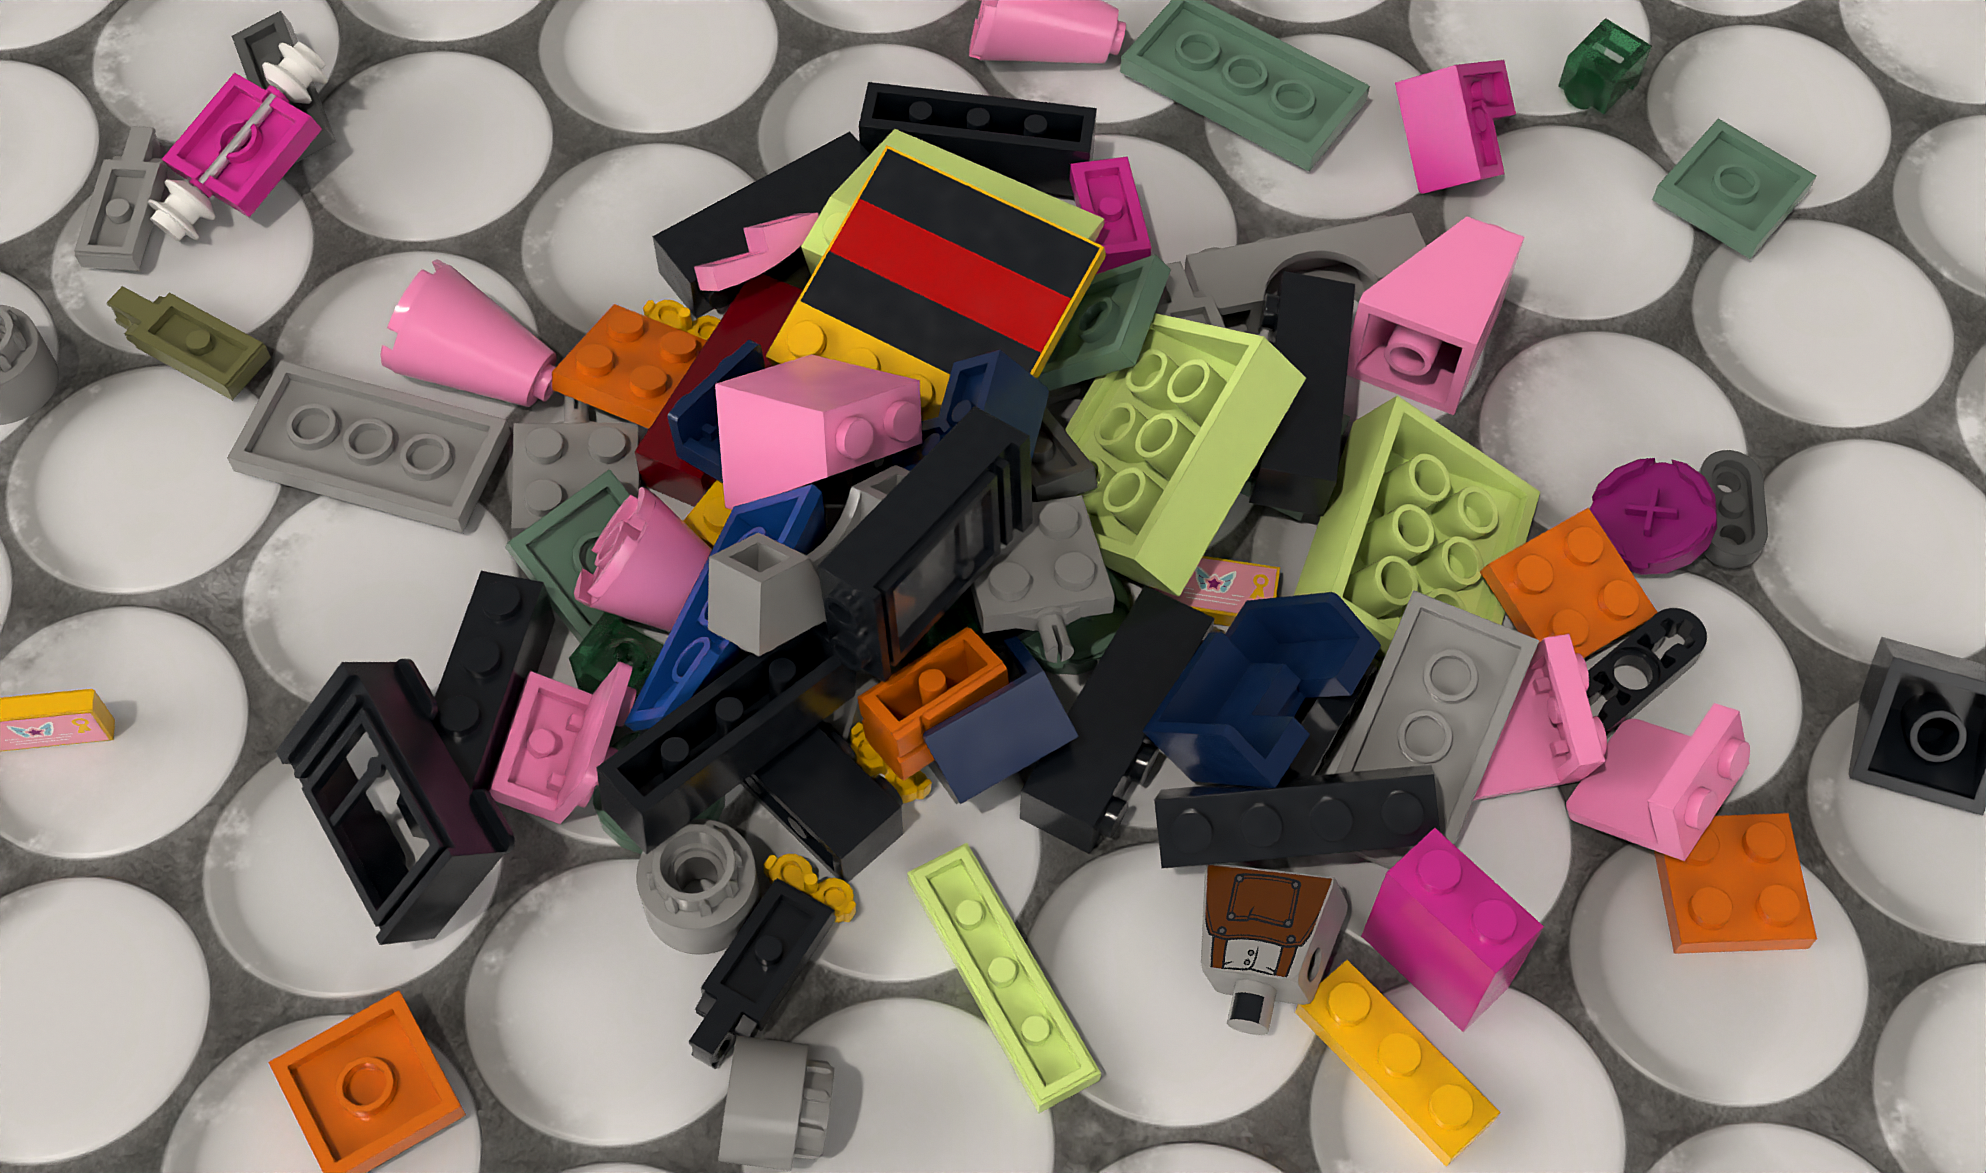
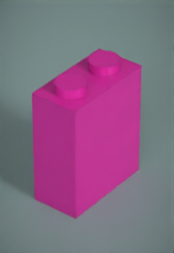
(1450, 929)

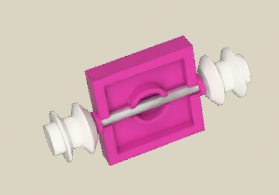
(241, 143)

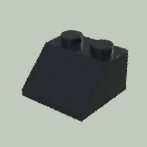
(1923, 726)

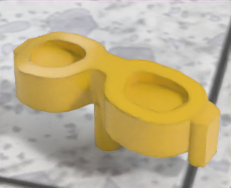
(679, 317)
(912, 788)
(798, 873)

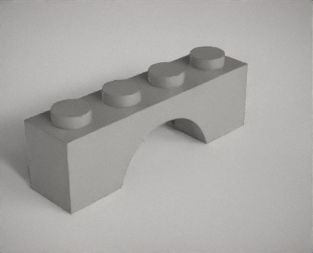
(1345, 253)
(773, 593)

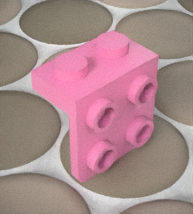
(1550, 727)
(558, 742)
(1662, 783)

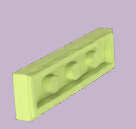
(1003, 978)

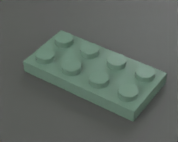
(1245, 80)

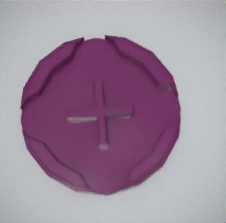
(1656, 514)

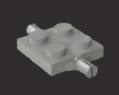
(564, 457)
(1046, 577)

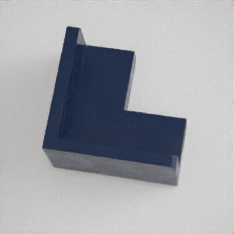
(993, 385)
(1310, 635)
(1225, 720)
(1001, 730)

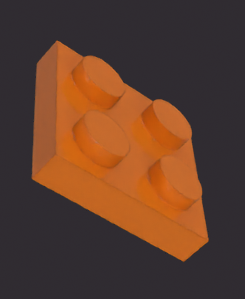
(627, 365)
(1570, 585)
(1738, 889)
(367, 1088)

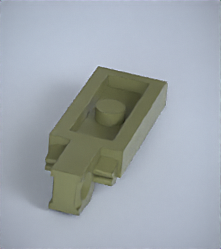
(190, 340)

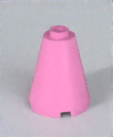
(1046, 31)
(466, 341)
(643, 563)

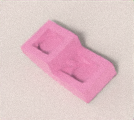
(767, 245)

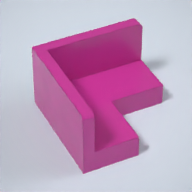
(1452, 123)
(1110, 192)

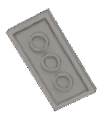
(370, 446)
(1439, 705)

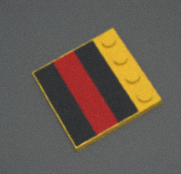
(935, 278)

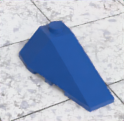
(693, 653)

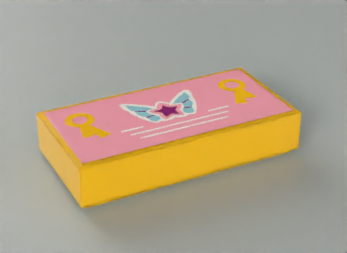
(1224, 585)
(54, 720)

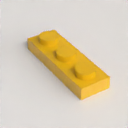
(1398, 1063)

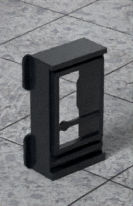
(460, 825)

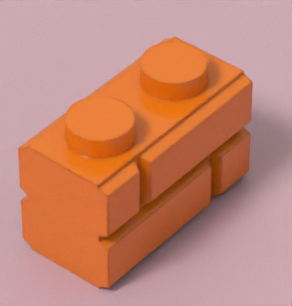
(925, 695)

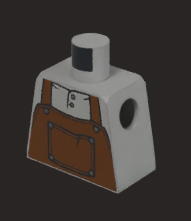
(1267, 938)

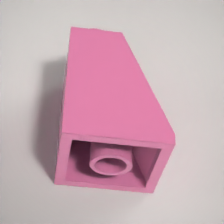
(1433, 315)
(809, 424)

